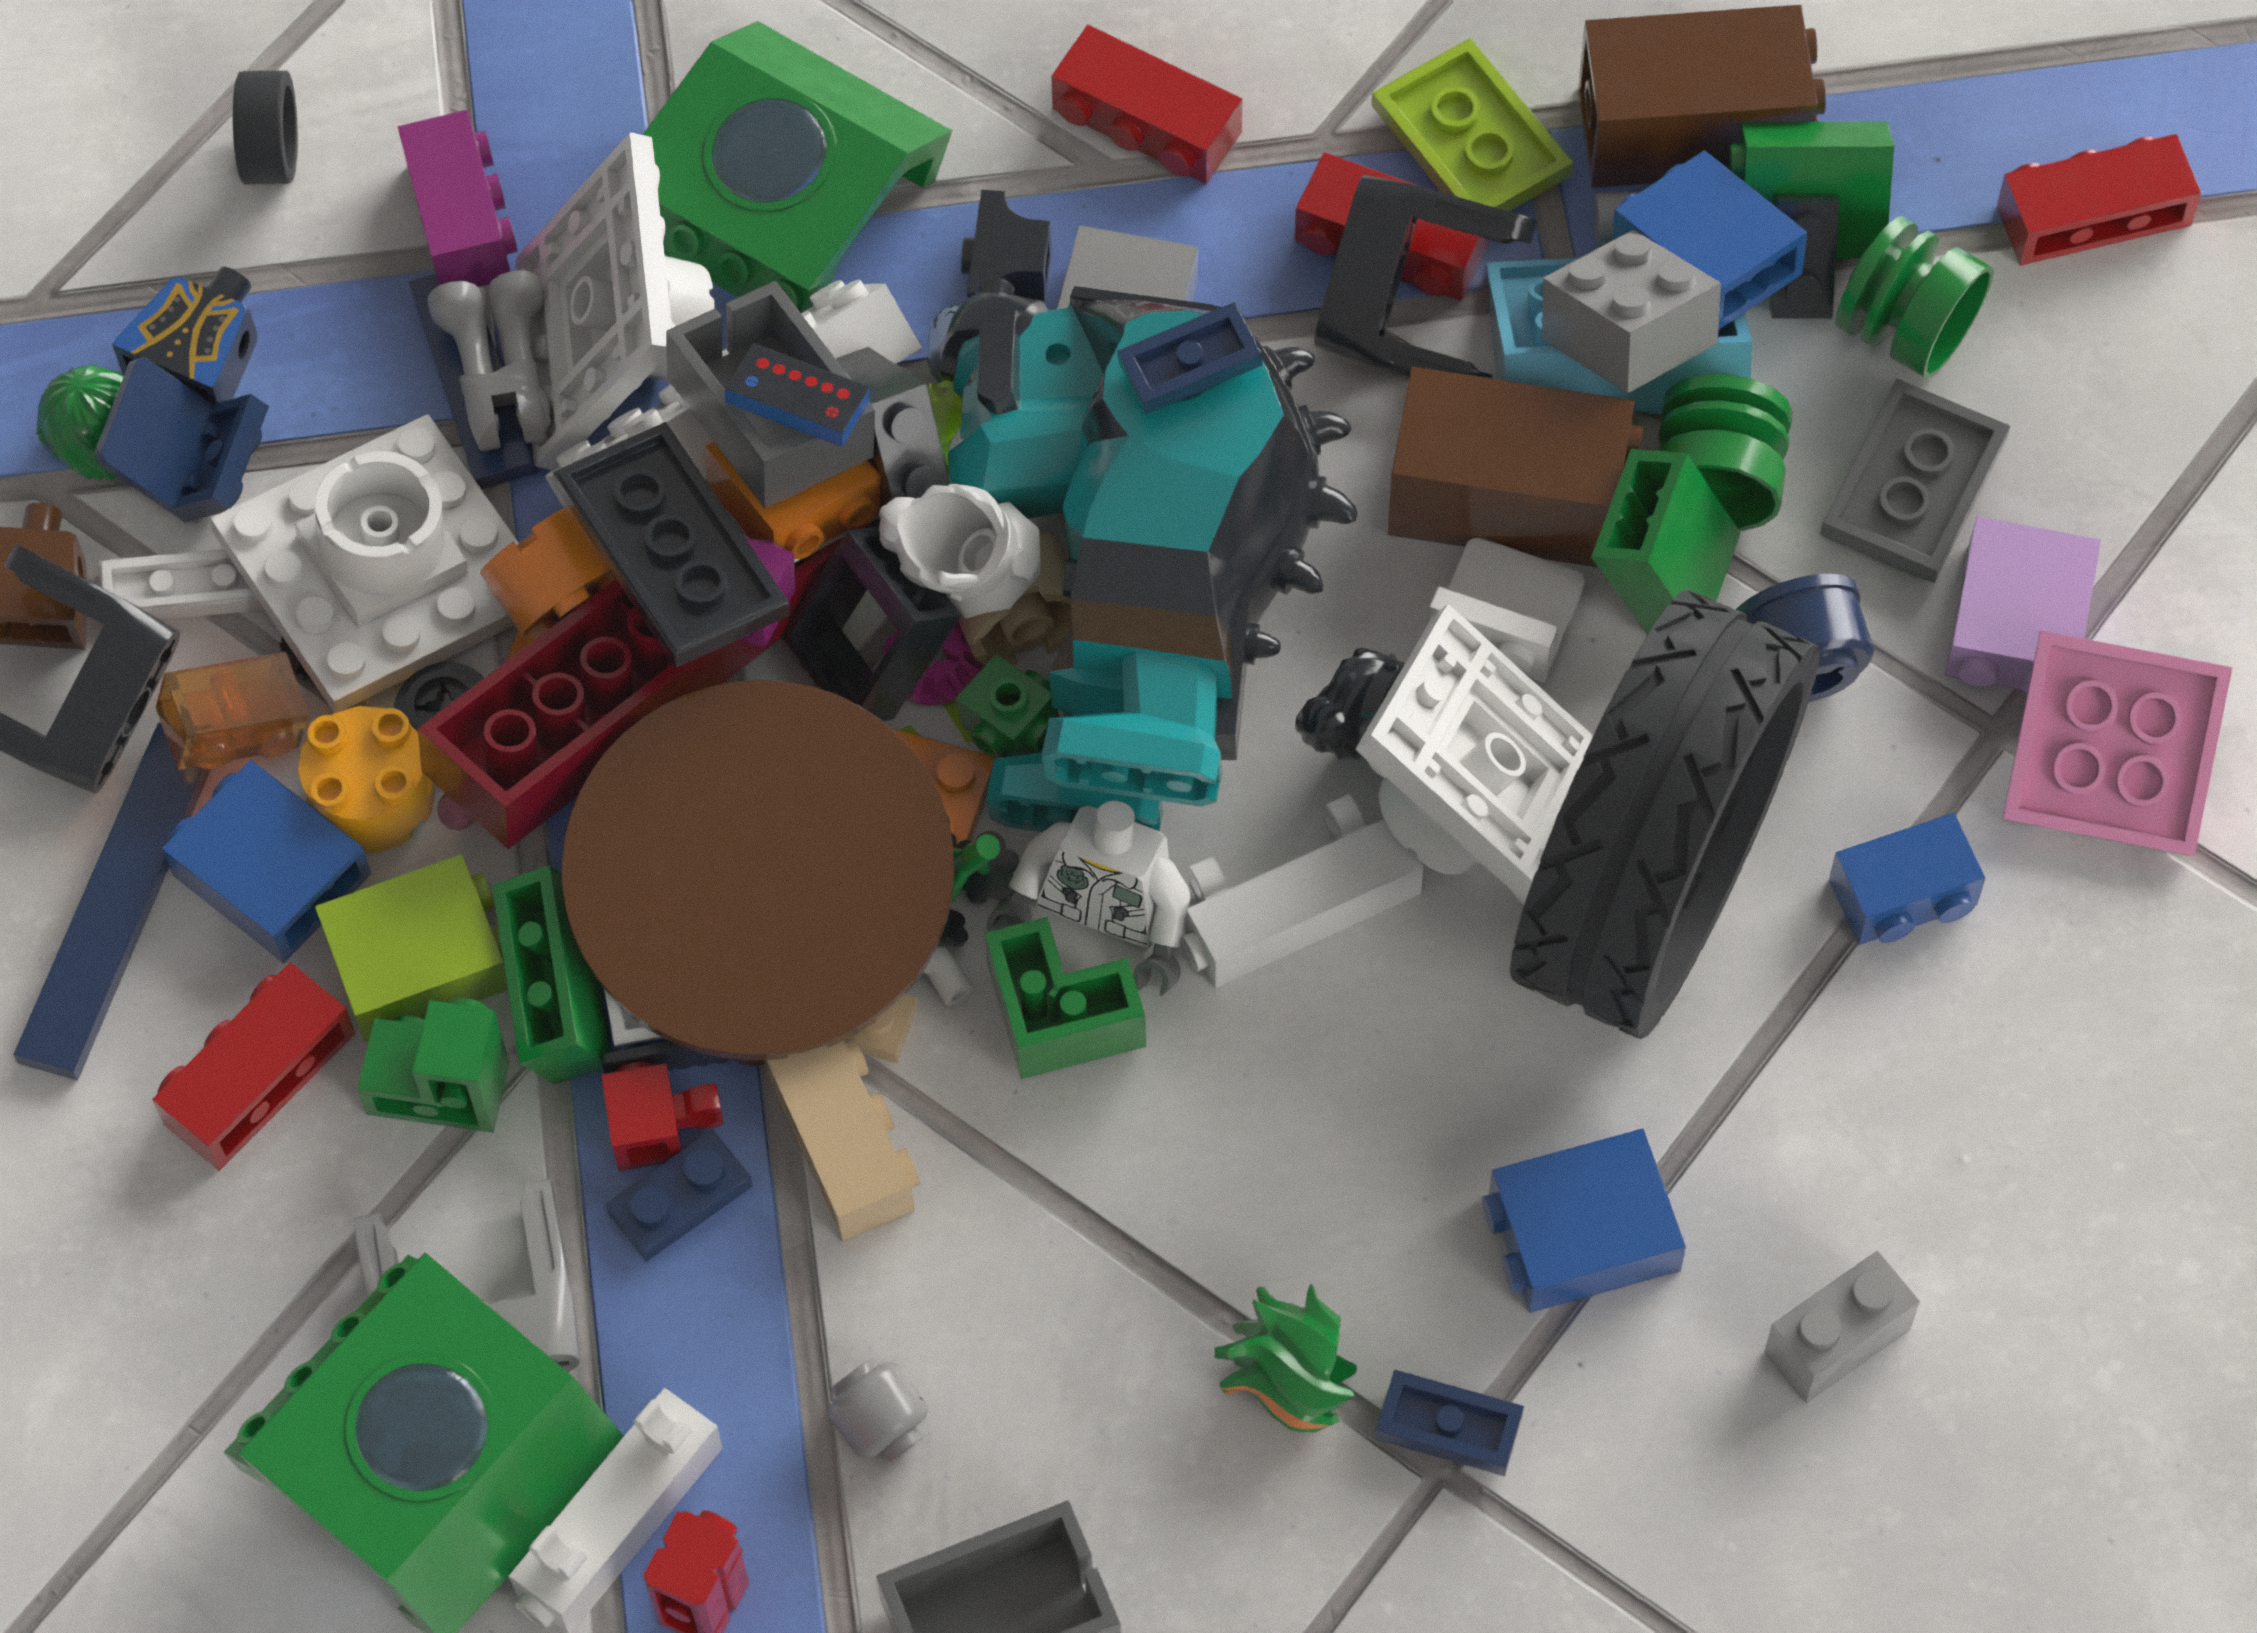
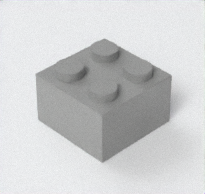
(1630, 311)

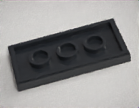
(671, 544)

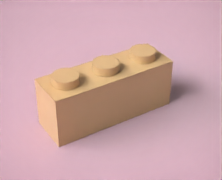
(844, 1136)

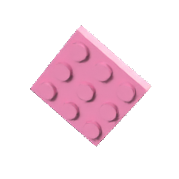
(2117, 743)

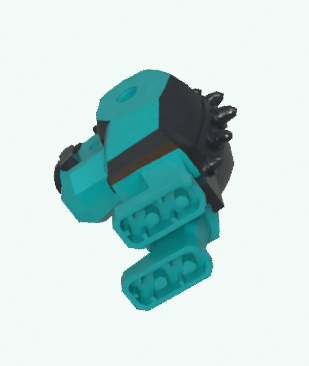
(1171, 535)

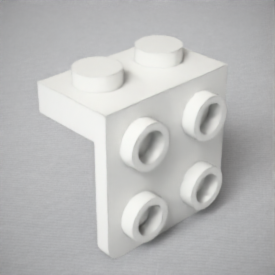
(1514, 602)

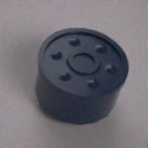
(1823, 612)

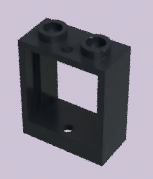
(917, 612)

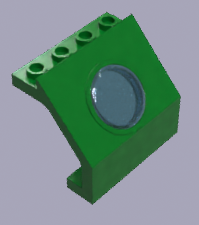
(780, 162)
(428, 1442)

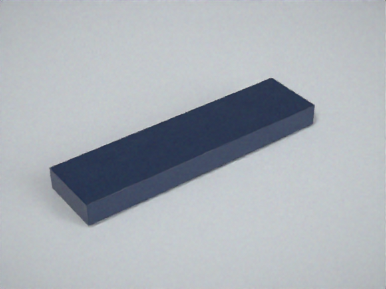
(487, 467)

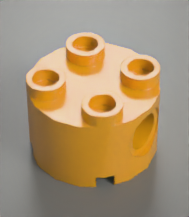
(367, 775)

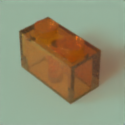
(232, 711)

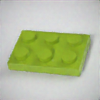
(1471, 130)

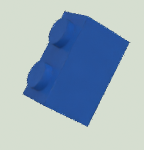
(1907, 880)

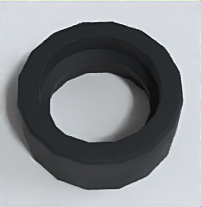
(265, 127)

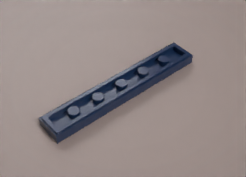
(110, 914)

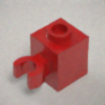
(648, 1116)

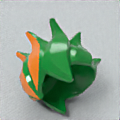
(1290, 1361)

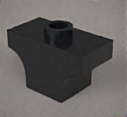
(1007, 248)

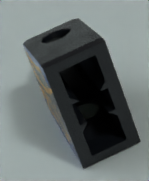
(195, 334)

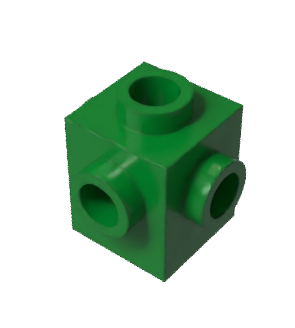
(1006, 709)

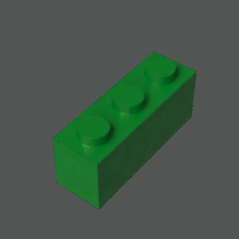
(548, 983)

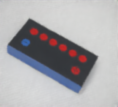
(797, 394)

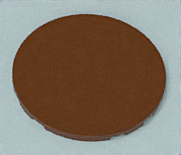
(758, 869)

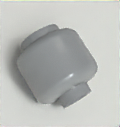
(878, 1410)

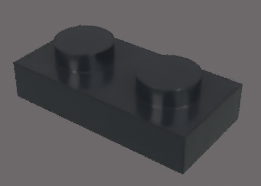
(1813, 291)

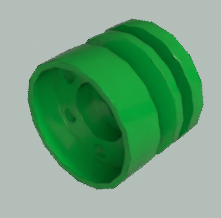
(1903, 291)
(1735, 439)

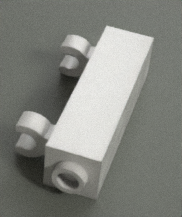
(1299, 901)
(614, 1513)

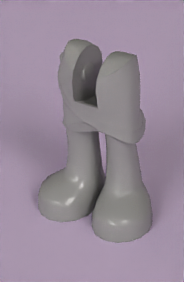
(514, 304)

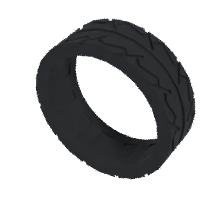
(1663, 813)

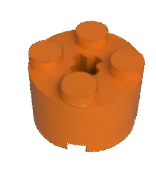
(546, 574)

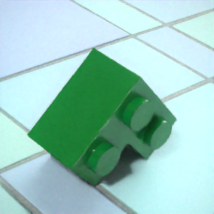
(1058, 1016)
(438, 1067)

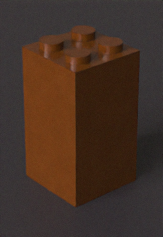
(1685, 82)
(1508, 464)

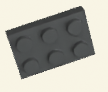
(1915, 480)

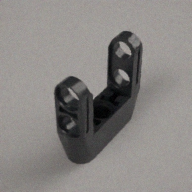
(1373, 263)
(109, 688)

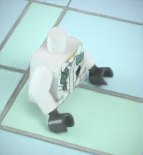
(1107, 878)

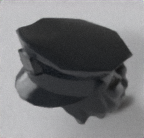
(1348, 703)

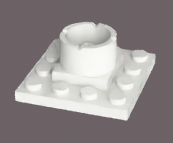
(606, 296)
(373, 561)
(1471, 756)

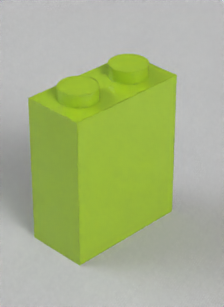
(415, 942)

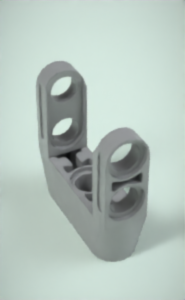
(543, 1318)

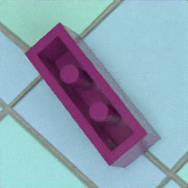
(458, 199)

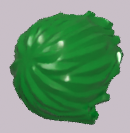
(75, 414)

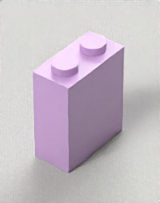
(2010, 590)

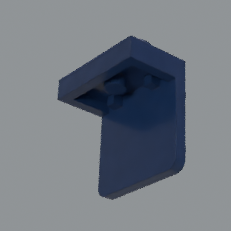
(178, 443)

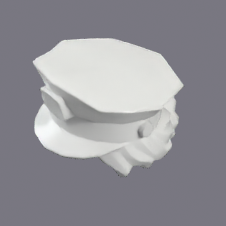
(963, 546)

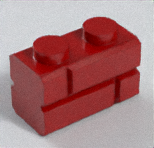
(697, 1574)

